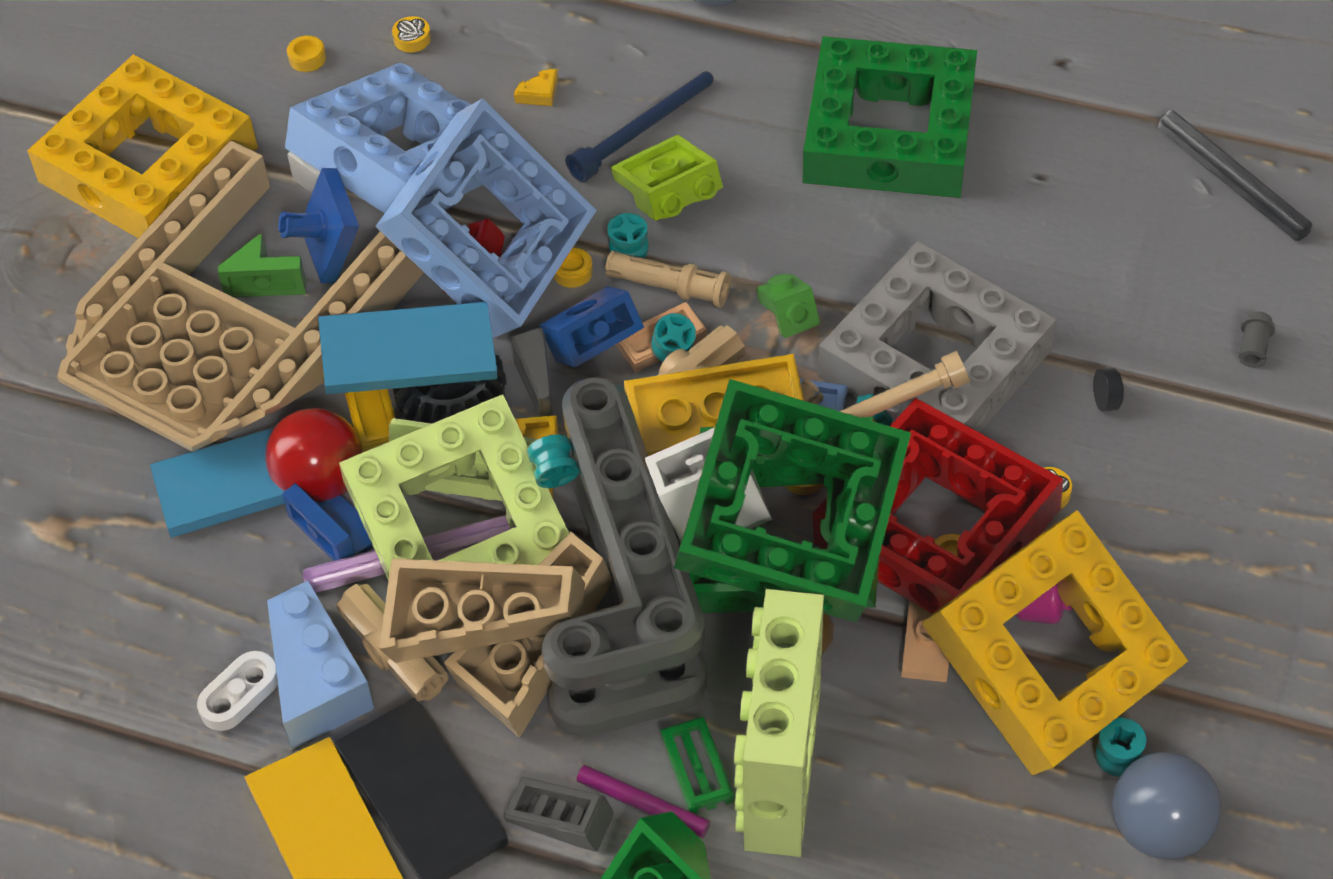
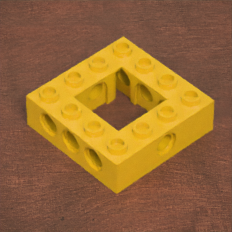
(76, 150)
(1005, 682)

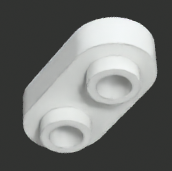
(235, 691)

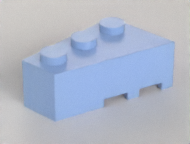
(314, 668)

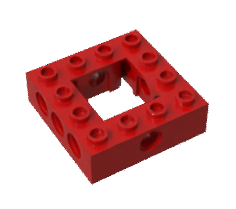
(1010, 488)

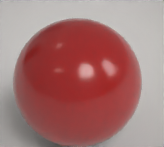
(308, 451)

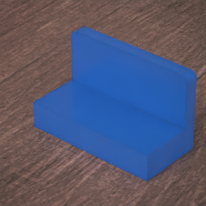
(329, 524)

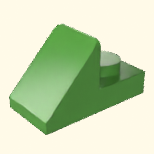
(255, 274)

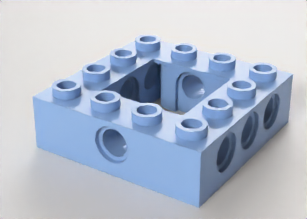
(350, 124)
(549, 207)

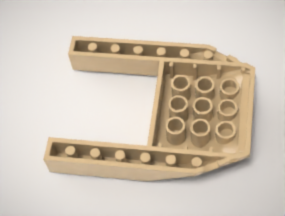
(191, 354)

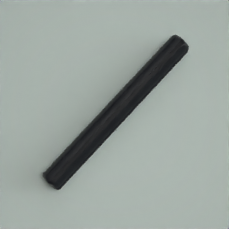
(1235, 175)

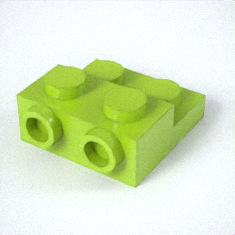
(669, 177)

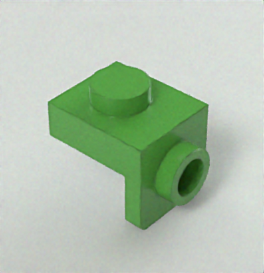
(790, 302)

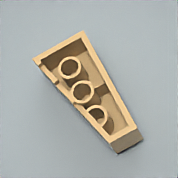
(469, 605)
(511, 674)

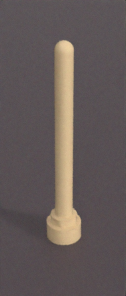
(947, 373)

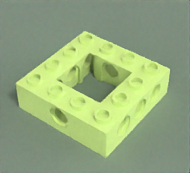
(442, 449)
(782, 721)

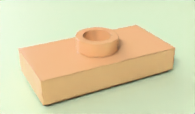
(921, 654)

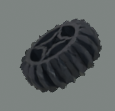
(448, 398)

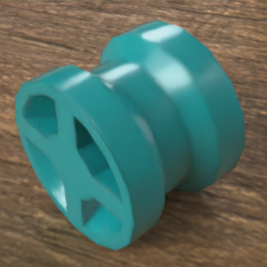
(630, 228)
(675, 329)
(552, 461)
(1115, 757)

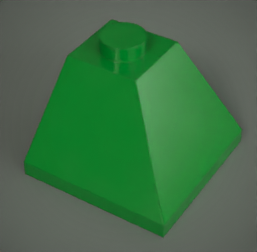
(660, 849)

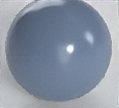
(1166, 805)

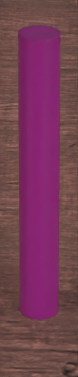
(639, 799)

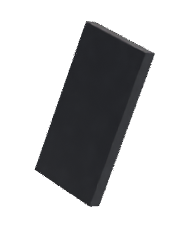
(421, 793)

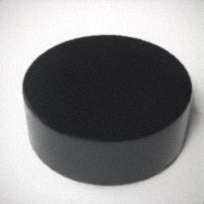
(1108, 389)

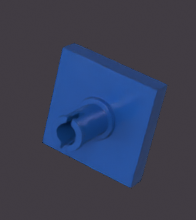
(326, 225)

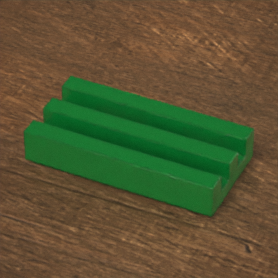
(707, 798)

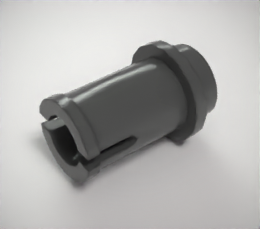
(1256, 330)

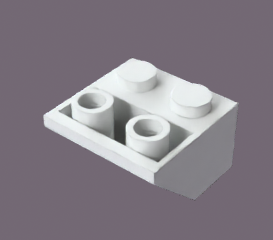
(676, 478)

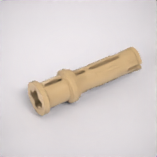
(685, 280)

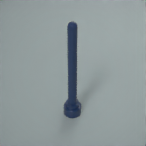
(585, 162)

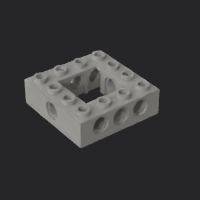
(1005, 329)

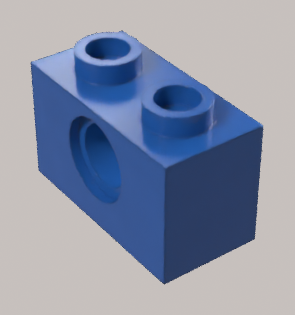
(591, 326)

